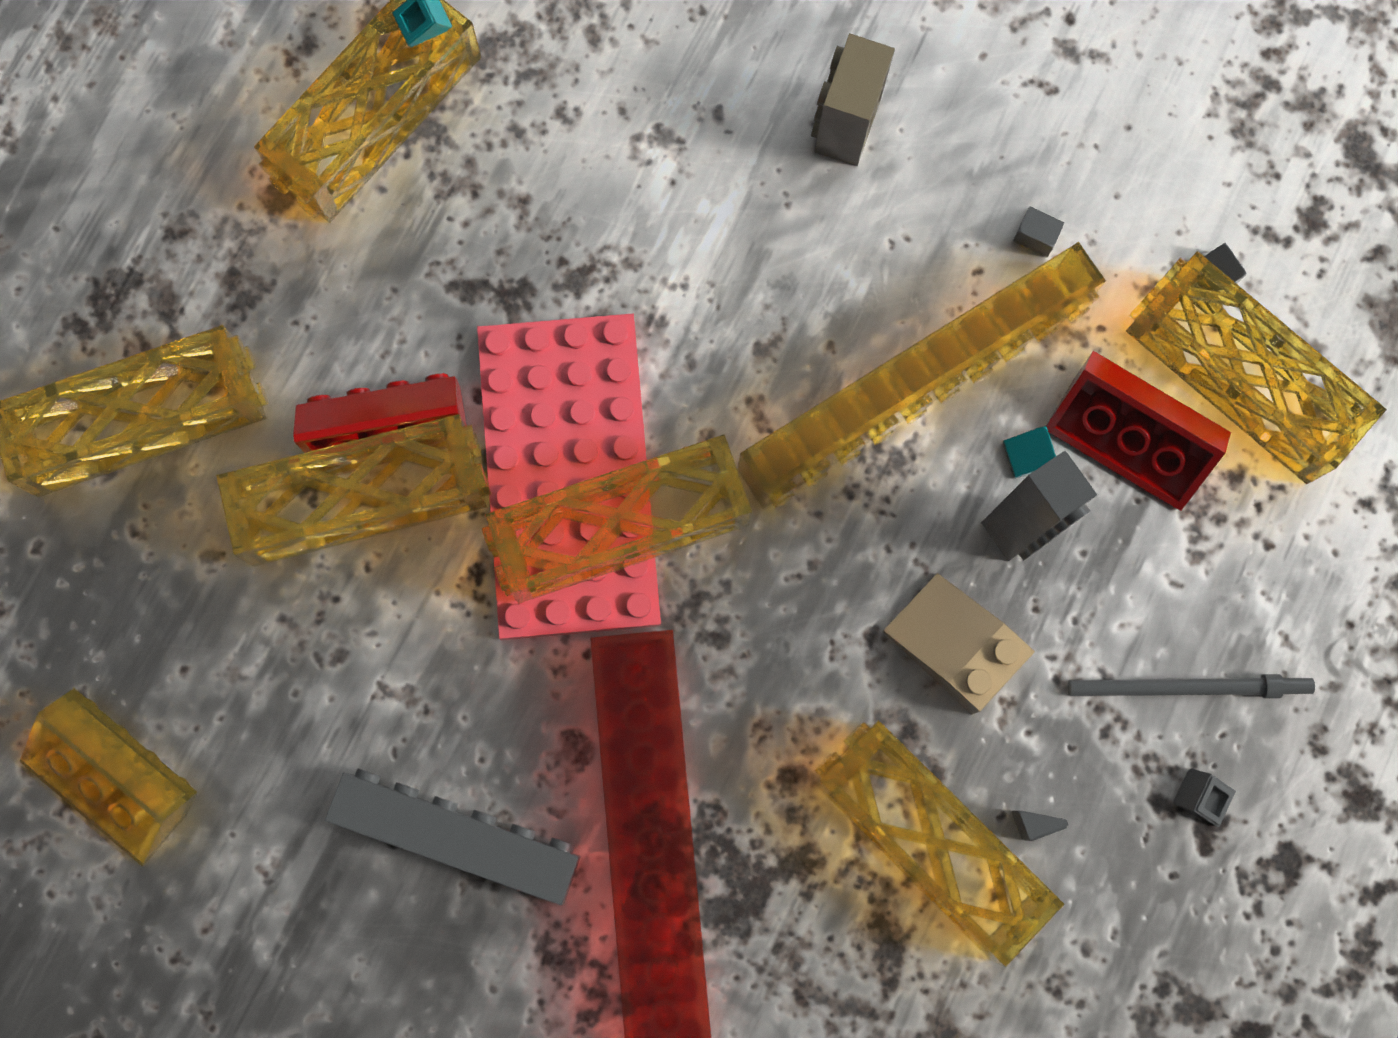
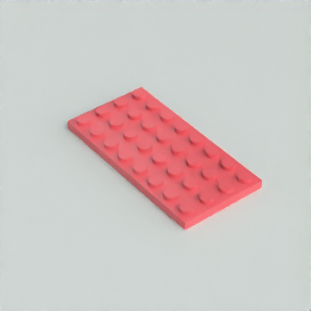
(557, 413)

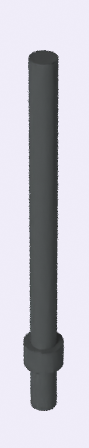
(1267, 686)

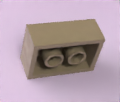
(851, 98)

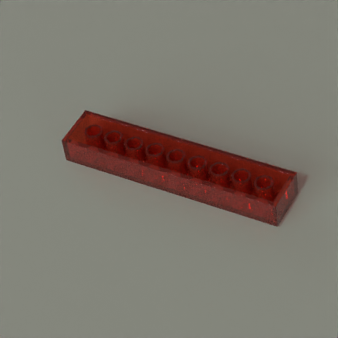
(650, 837)

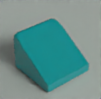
(421, 20)
(1029, 451)

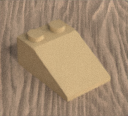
(958, 643)

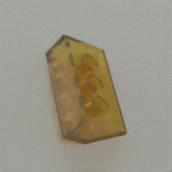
(107, 775)

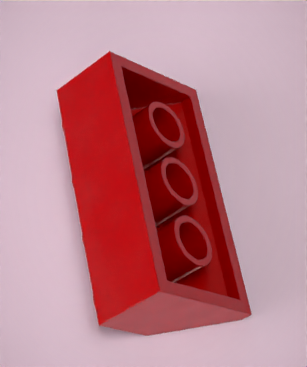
(367, 413)
(1138, 431)

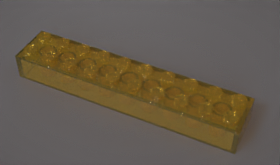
(919, 376)

